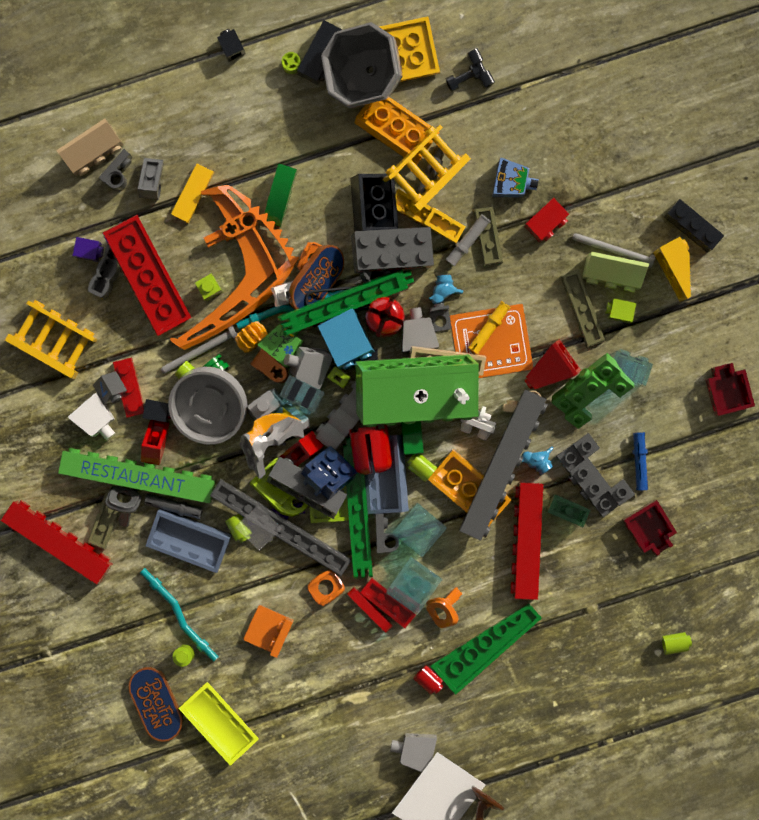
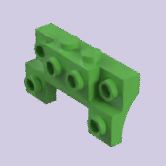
(588, 386)

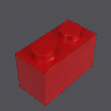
(547, 220)

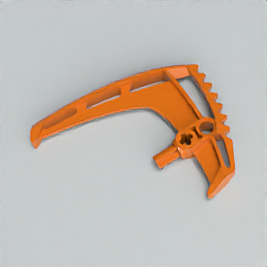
(257, 261)

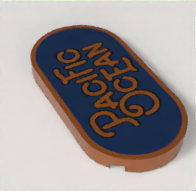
(318, 273)
(155, 704)

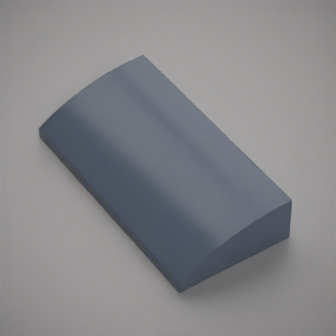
(388, 490)
(188, 540)

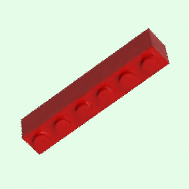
(56, 541)
(528, 541)

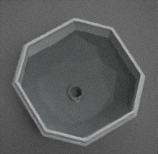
(348, 65)

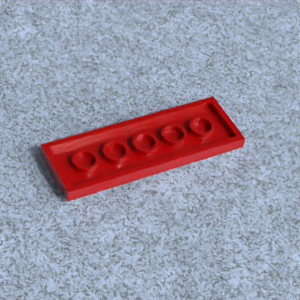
(146, 275)

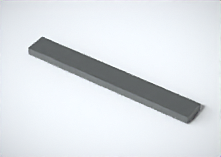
(289, 533)

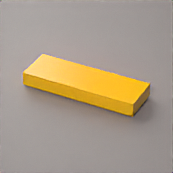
(191, 193)

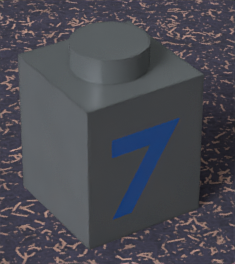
(110, 388)

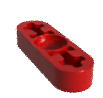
(370, 609)

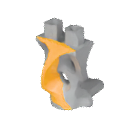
(280, 427)

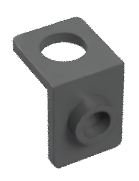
(440, 310)

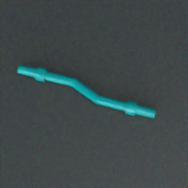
(270, 312)
(202, 645)

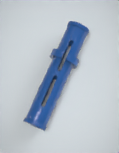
(640, 461)

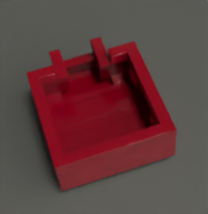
(729, 390)
(650, 528)

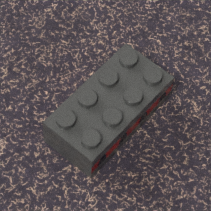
(392, 250)

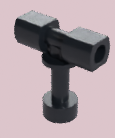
(476, 71)

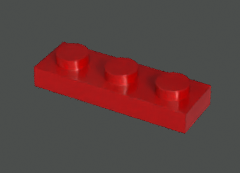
(132, 398)
(377, 595)

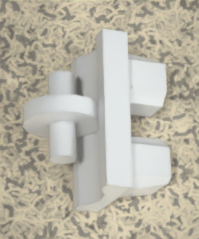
(281, 294)
(482, 422)

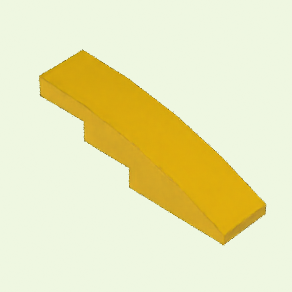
(430, 217)

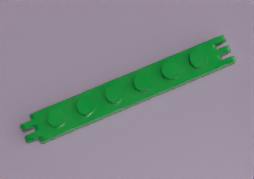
(344, 301)
(358, 519)

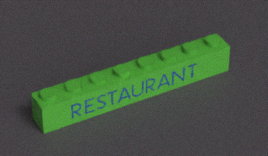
(136, 476)

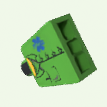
(279, 345)

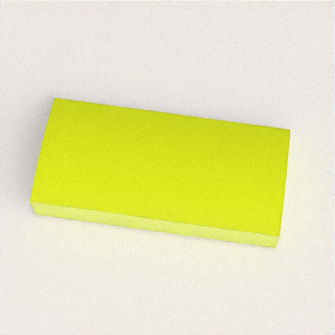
(218, 723)

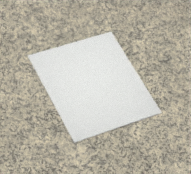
(439, 792)

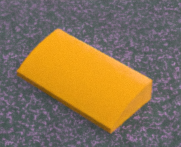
(394, 126)
(460, 481)

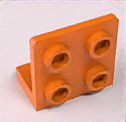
(268, 630)

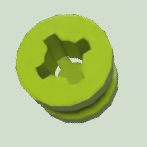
(290, 59)

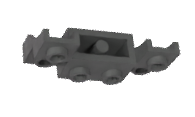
(589, 479)

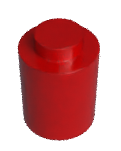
(428, 680)

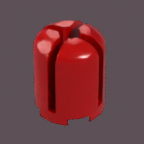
(380, 307)
(362, 453)

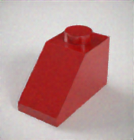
(154, 442)
(303, 449)

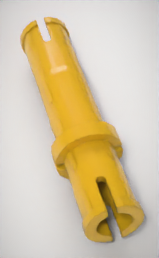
(489, 327)

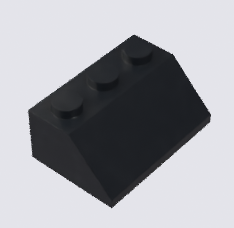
(373, 202)

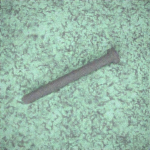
(614, 249)
(200, 350)

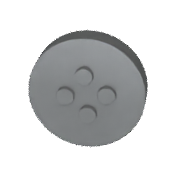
(207, 405)

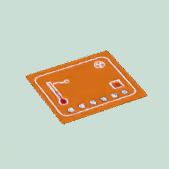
(507, 346)

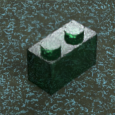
(567, 510)

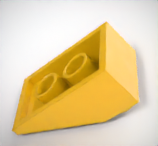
(675, 263)

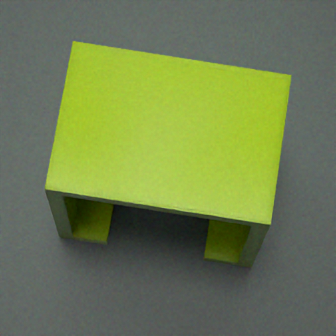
(345, 378)

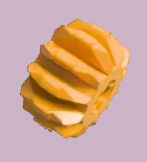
(250, 336)

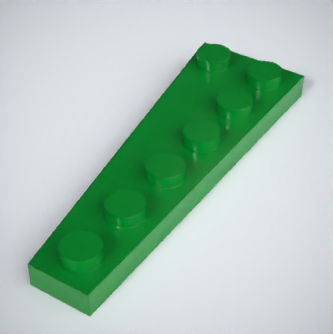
(474, 656)

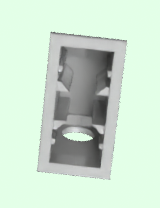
(418, 332)
(309, 365)
(265, 404)
(415, 750)

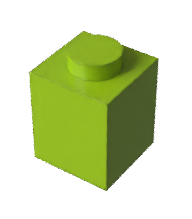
(208, 287)
(620, 310)

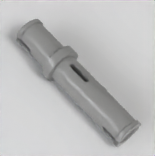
(469, 238)

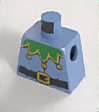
(512, 180)

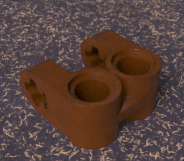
(267, 365)

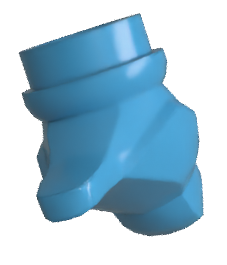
(443, 289)
(538, 460)

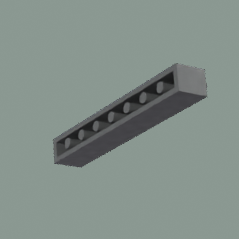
(502, 465)

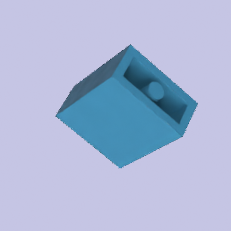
(346, 339)

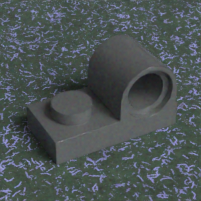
(121, 162)
(149, 183)
(381, 524)

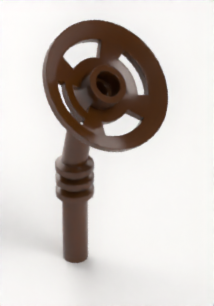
(484, 803)

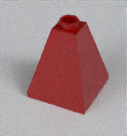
(552, 367)

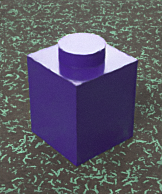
(88, 249)

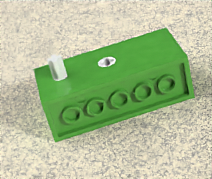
(417, 389)

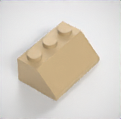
(90, 148)

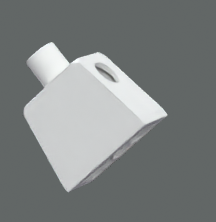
(94, 417)

